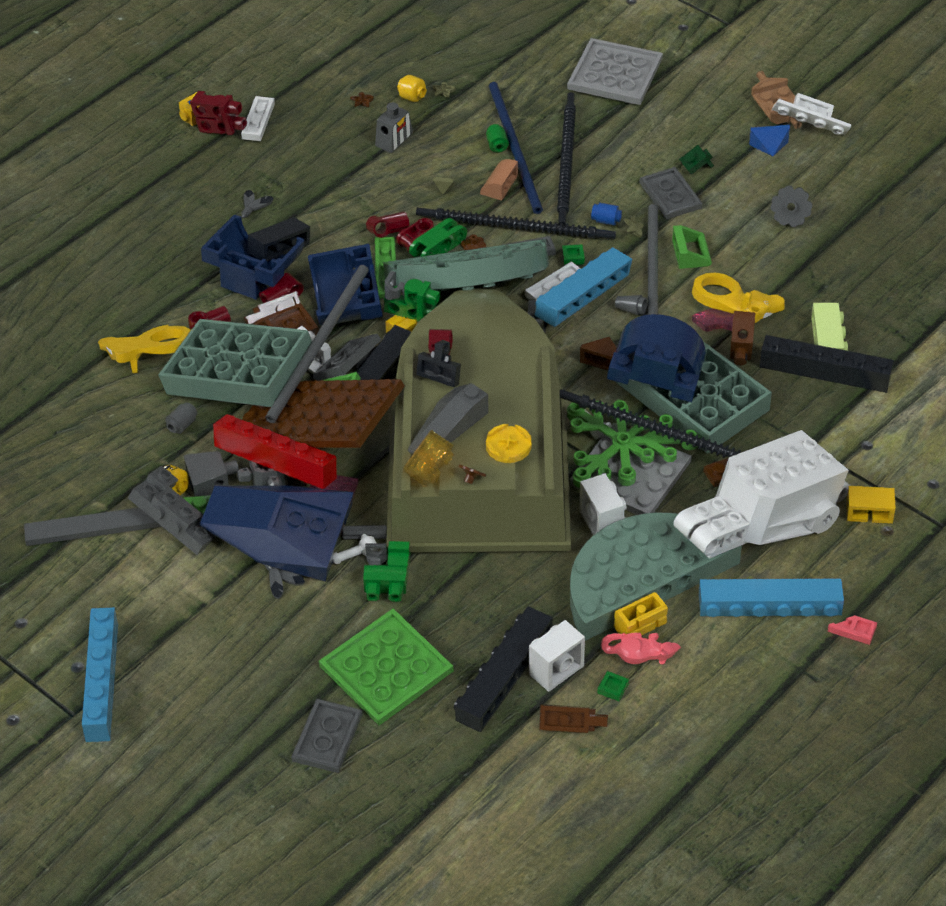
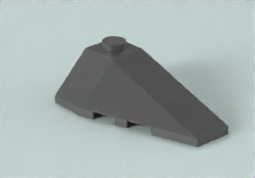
(454, 414)

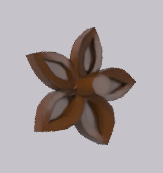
(362, 99)

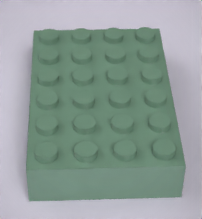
(234, 362)
(721, 405)

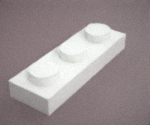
(258, 118)
(547, 283)

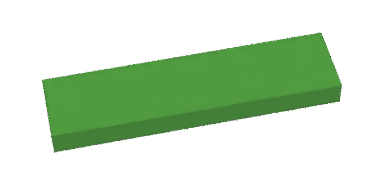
(383, 252)

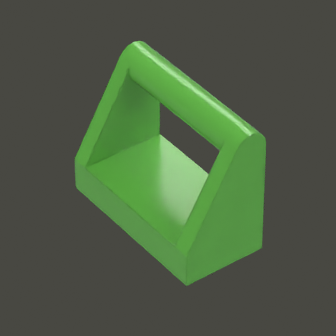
(686, 258)

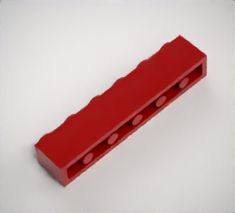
(275, 451)

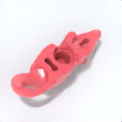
(637, 650)

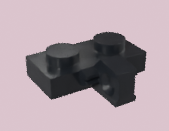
(438, 365)

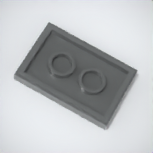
(670, 193)
(346, 357)
(327, 735)

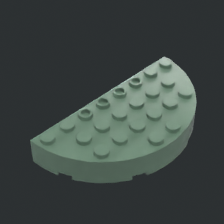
(473, 266)
(633, 561)

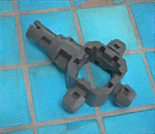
(262, 475)

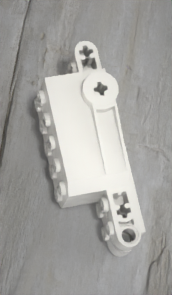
(768, 497)

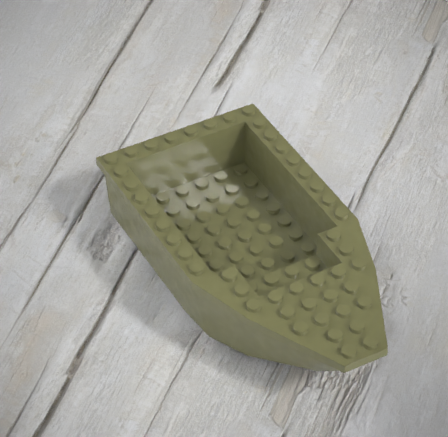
(517, 502)

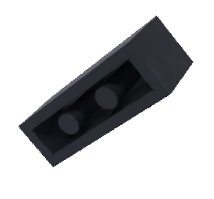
(277, 239)

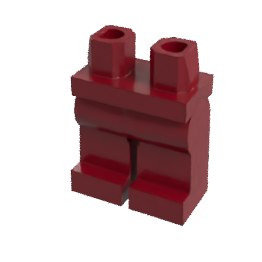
(218, 113)

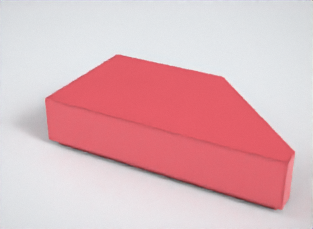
(855, 629)

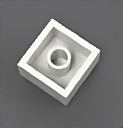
(600, 503)
(556, 655)

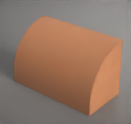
(501, 179)

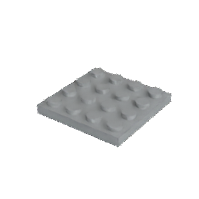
(615, 71)
(652, 479)

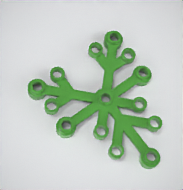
(621, 442)

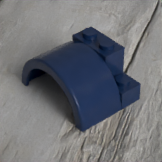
(239, 269)
(332, 273)
(659, 346)

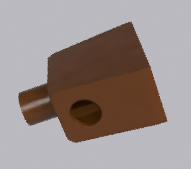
(740, 342)

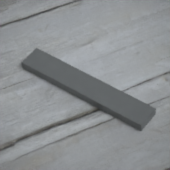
(87, 526)

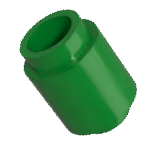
(497, 138)

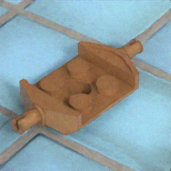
(768, 92)

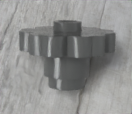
(798, 198)

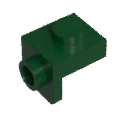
(696, 159)

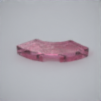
(713, 319)

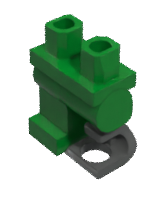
(411, 299)
(386, 578)

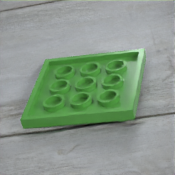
(386, 666)

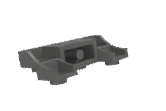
(171, 510)

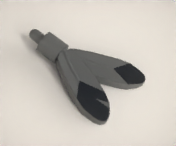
(251, 204)
(278, 575)

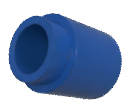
(606, 214)

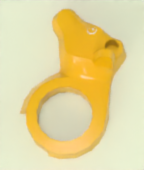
(752, 301)
(131, 348)

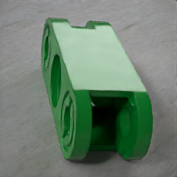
(439, 239)

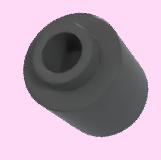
(181, 418)

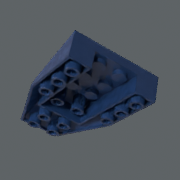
(280, 524)

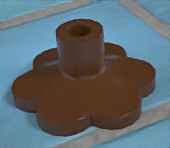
(473, 242)
(471, 474)

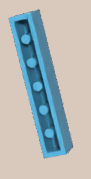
(582, 287)
(770, 597)
(100, 675)

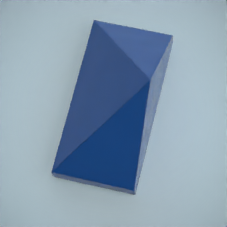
(769, 138)

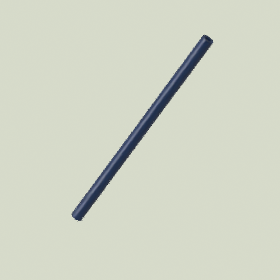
(515, 148)

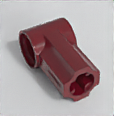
(389, 224)
(285, 286)
(217, 314)

